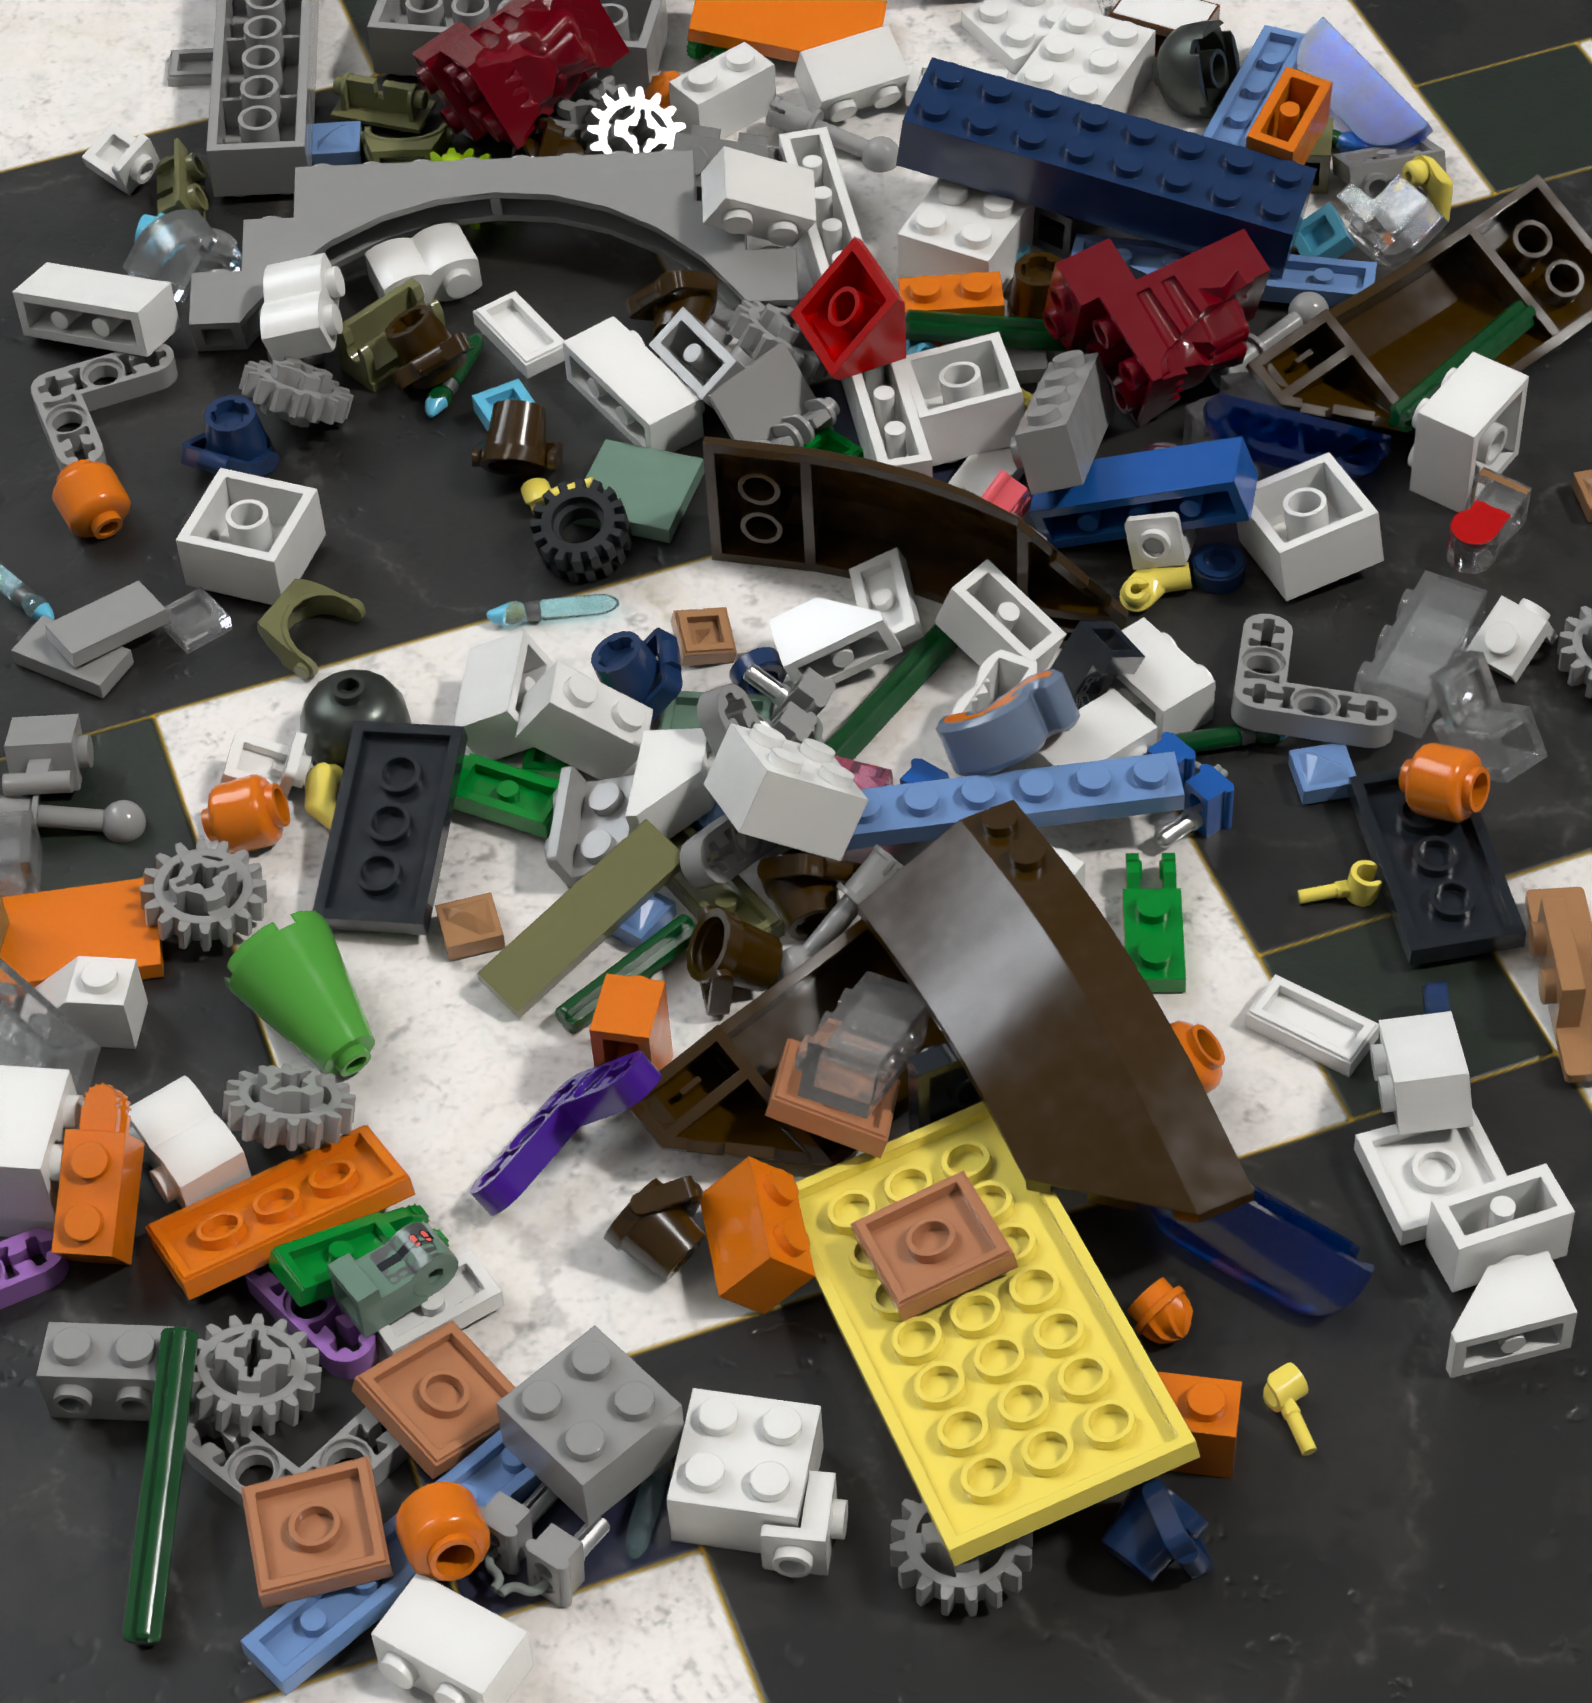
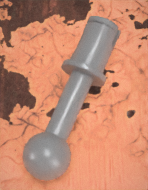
(877, 153)
(1301, 310)
(119, 822)
(868, 877)

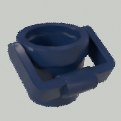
(231, 440)
(634, 670)
(1155, 1531)

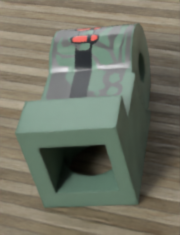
(392, 1277)

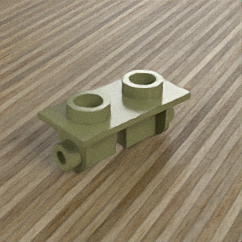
(396, 107)
(181, 181)

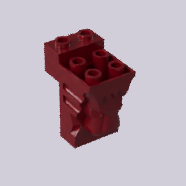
(516, 64)
(1160, 328)

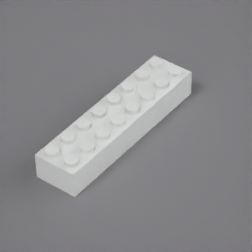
(979, 231)

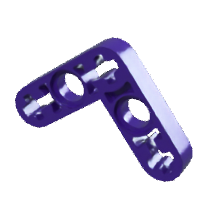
(577, 1102)

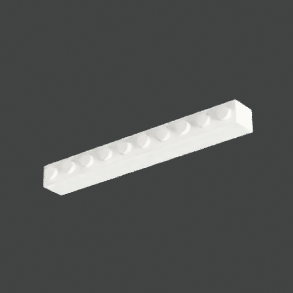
(879, 397)

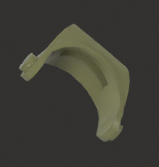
(384, 149)
(296, 603)

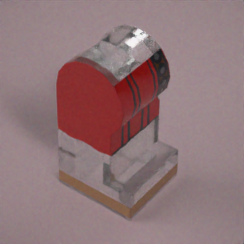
(1493, 518)

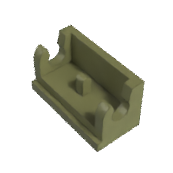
(364, 344)

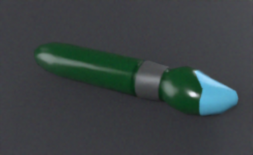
(441, 396)
(1225, 737)

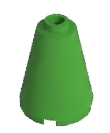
(304, 992)

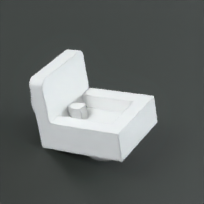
(122, 158)
(1158, 540)
(1513, 636)
(269, 759)
(807, 1549)

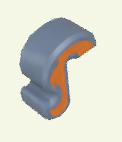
(1010, 726)

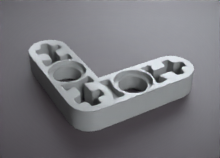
(74, 404)
(1277, 707)
(721, 832)
(351, 1441)

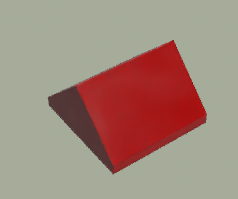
(853, 315)

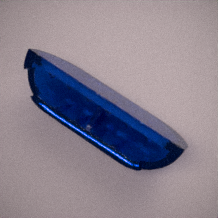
(1359, 92)
(1290, 438)
(1276, 1253)

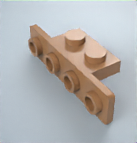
(1563, 945)

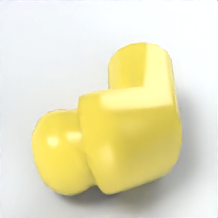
(1429, 175)
(1148, 585)
(321, 792)

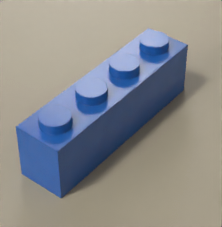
(1199, 481)

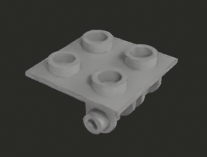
(772, 402)

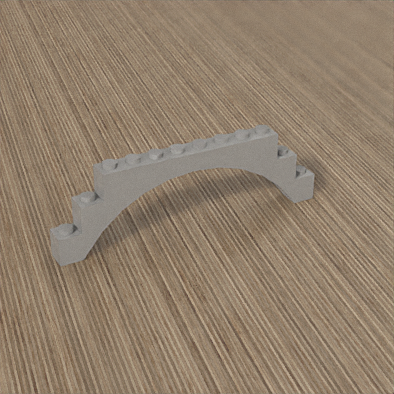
(355, 207)

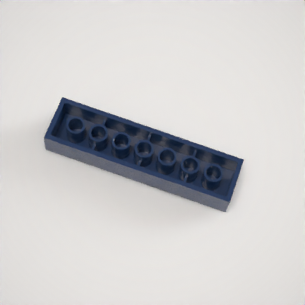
(1100, 164)

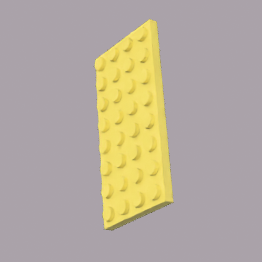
(1014, 1391)

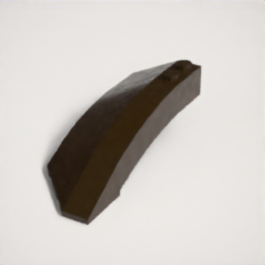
(1401, 328)
(841, 510)
(1054, 1022)
(721, 1085)

